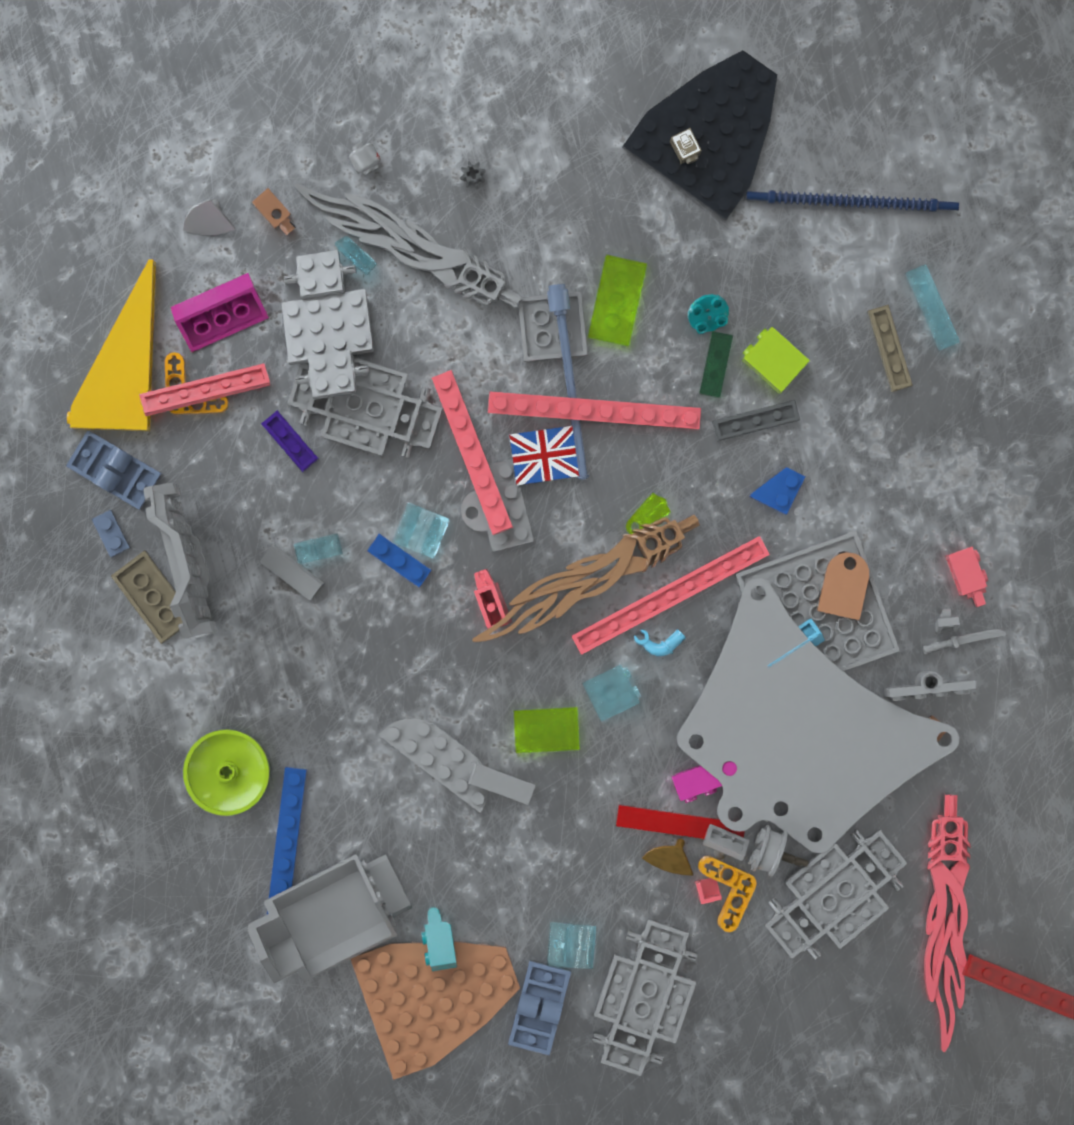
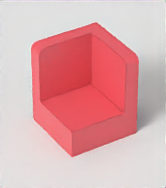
(708, 890)

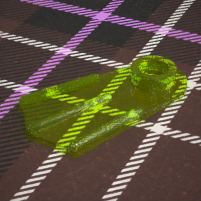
(649, 512)

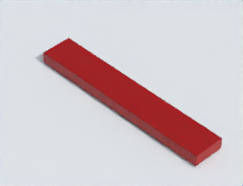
(667, 822)
(1019, 986)

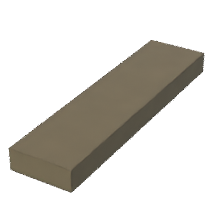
(890, 348)

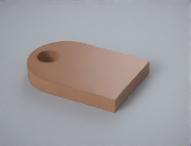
(844, 589)

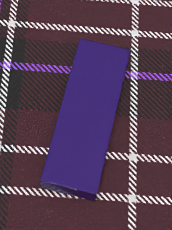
(289, 441)

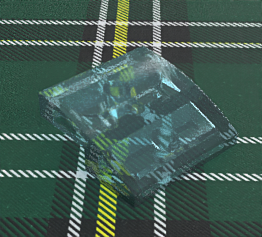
(420, 530)
(571, 945)

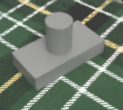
(725, 843)

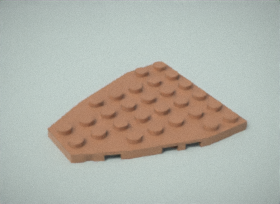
(427, 1012)

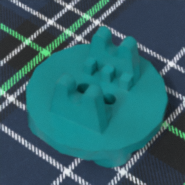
(699, 317)

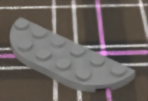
(438, 756)

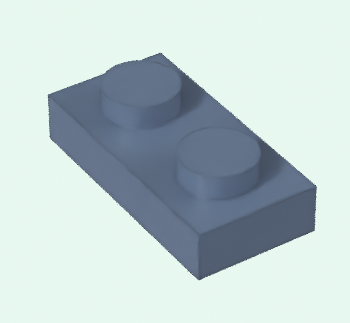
(111, 533)

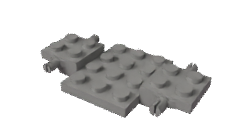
(326, 325)
(372, 412)
(836, 895)
(645, 998)

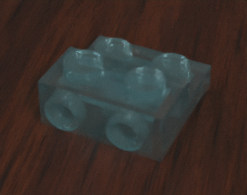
(612, 692)

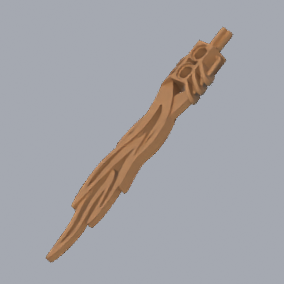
(626, 565)

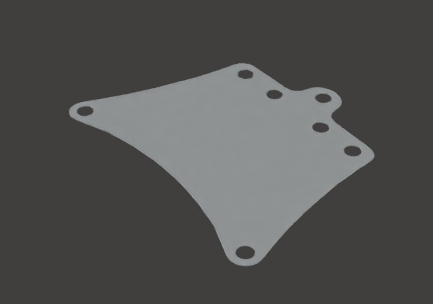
(800, 731)

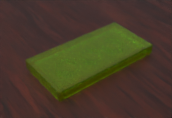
(617, 300)

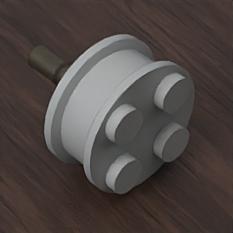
(771, 851)

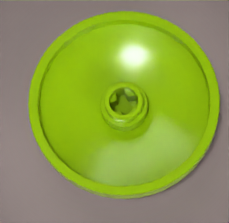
(226, 772)

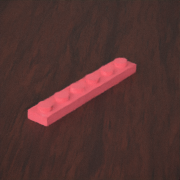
(204, 389)

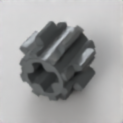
(475, 168)

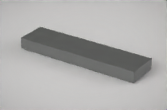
(756, 420)

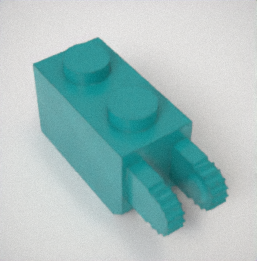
(439, 942)

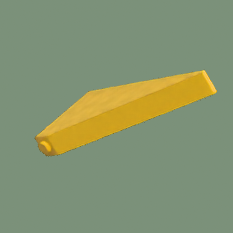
(122, 368)

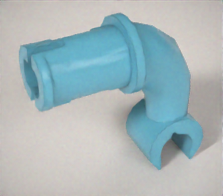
(664, 648)

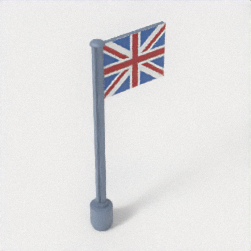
(553, 451)

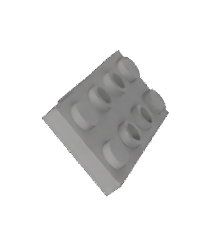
(938, 687)

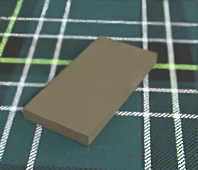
(149, 595)

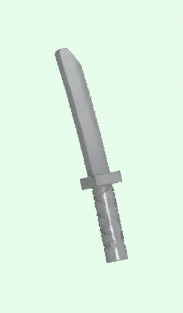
(954, 641)

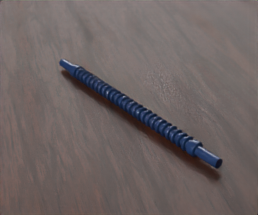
(933, 205)

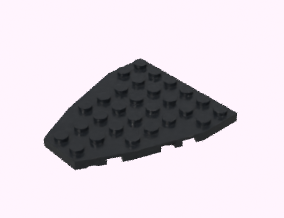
(729, 118)

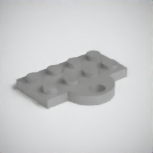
(514, 504)

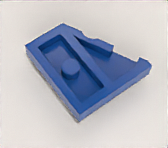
(780, 490)

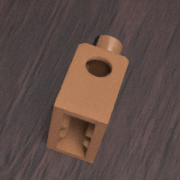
(266, 204)

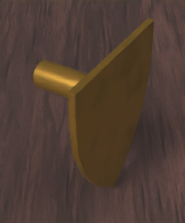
(670, 858)

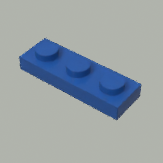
(399, 560)

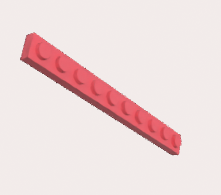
(594, 410)
(670, 595)

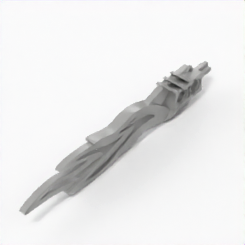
(440, 268)

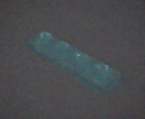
(932, 307)

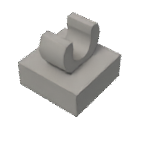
(947, 623)

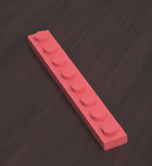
(472, 452)

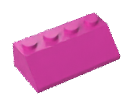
(219, 312)

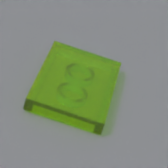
(546, 730)

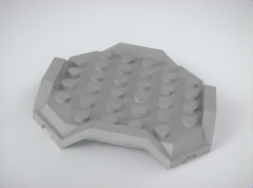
(185, 560)

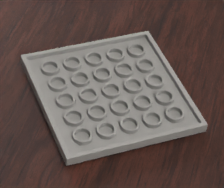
(798, 585)

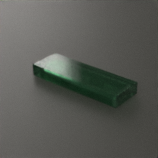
(716, 364)

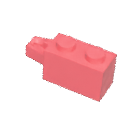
(968, 575)
(490, 599)

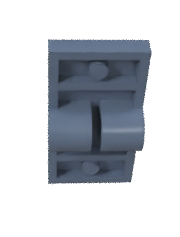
(113, 469)
(539, 1007)

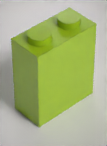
(774, 359)

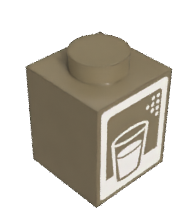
(685, 146)

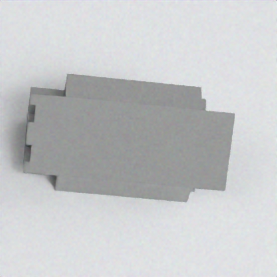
(329, 918)

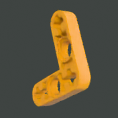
(181, 367)
(734, 882)

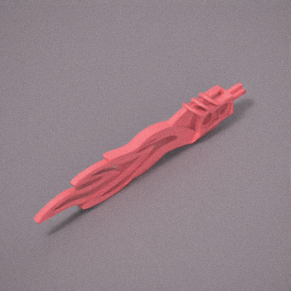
(938, 931)

